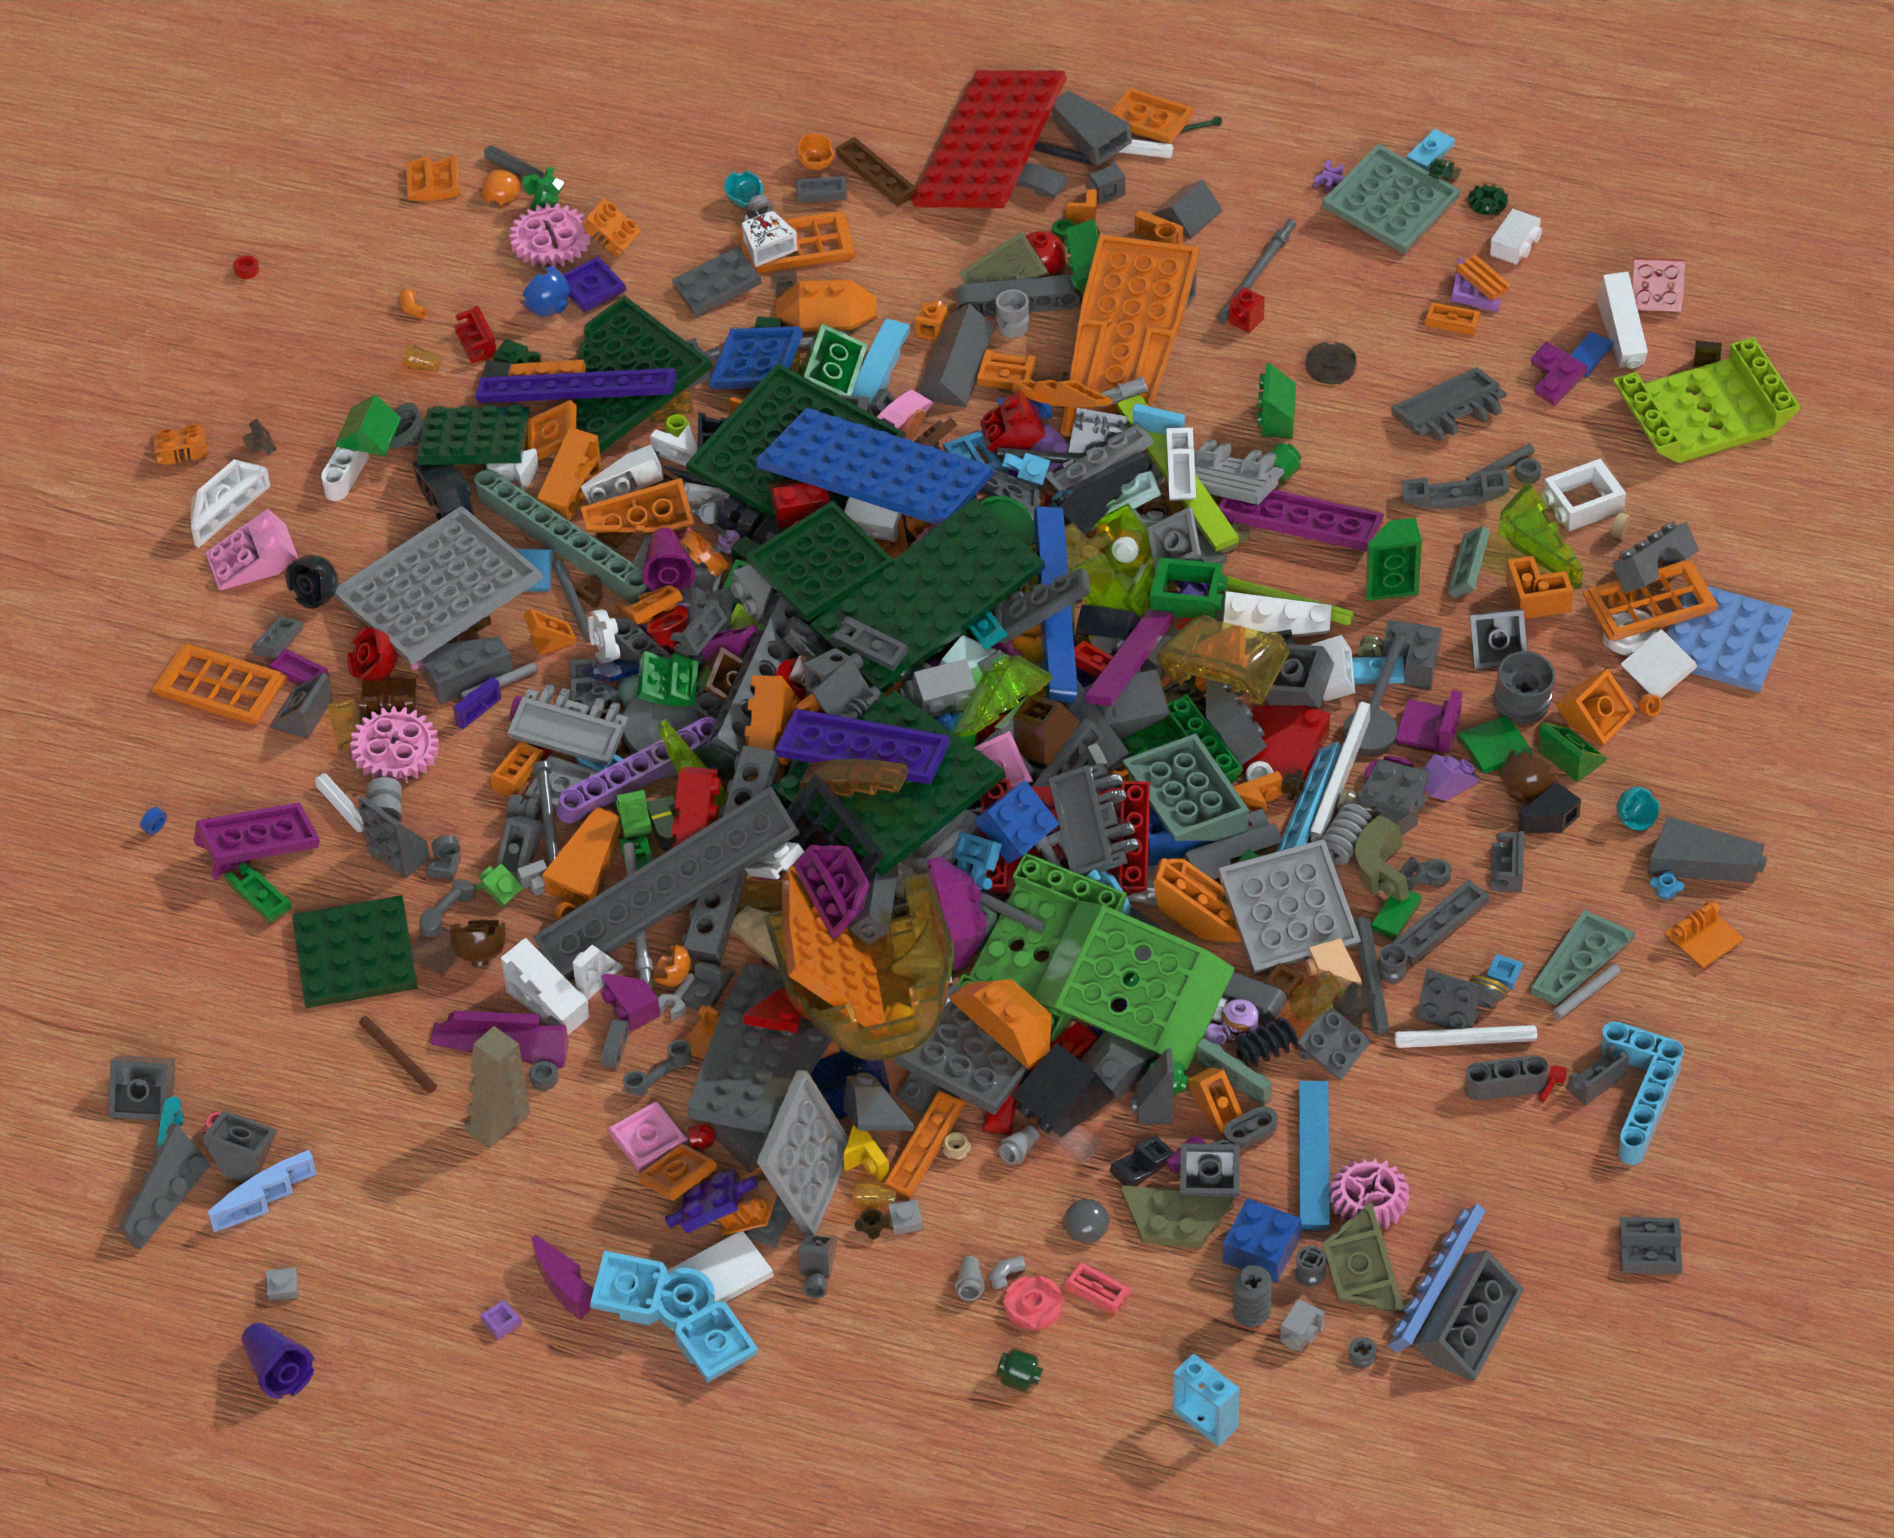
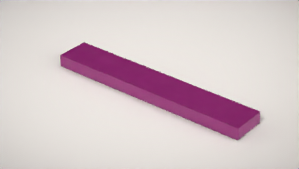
(1129, 657)

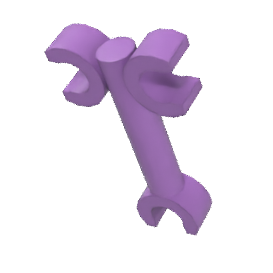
(1329, 176)

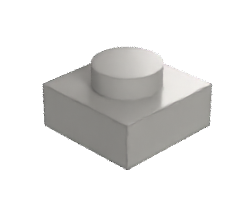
(905, 1217)
(282, 1284)

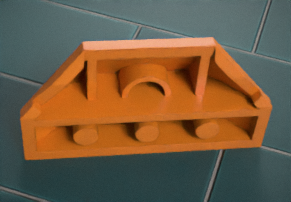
(826, 302)
(1194, 901)
(1008, 1017)

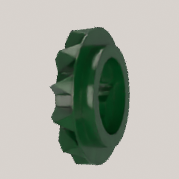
(1488, 206)

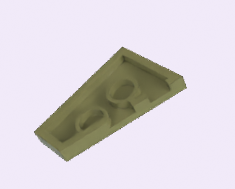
(1009, 261)

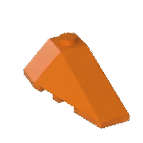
(641, 510)

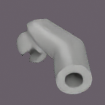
(1004, 1268)

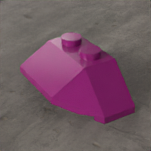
(833, 884)
(961, 908)

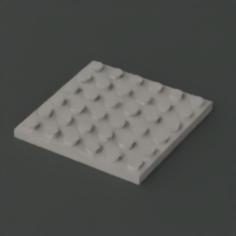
(437, 584)

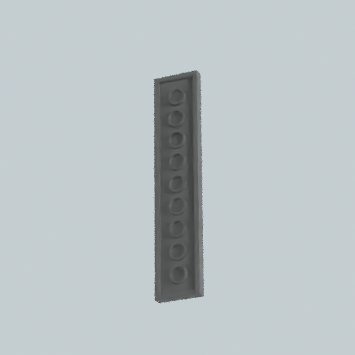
(669, 881)

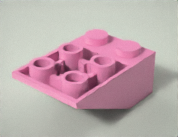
(252, 552)

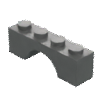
(1640, 564)

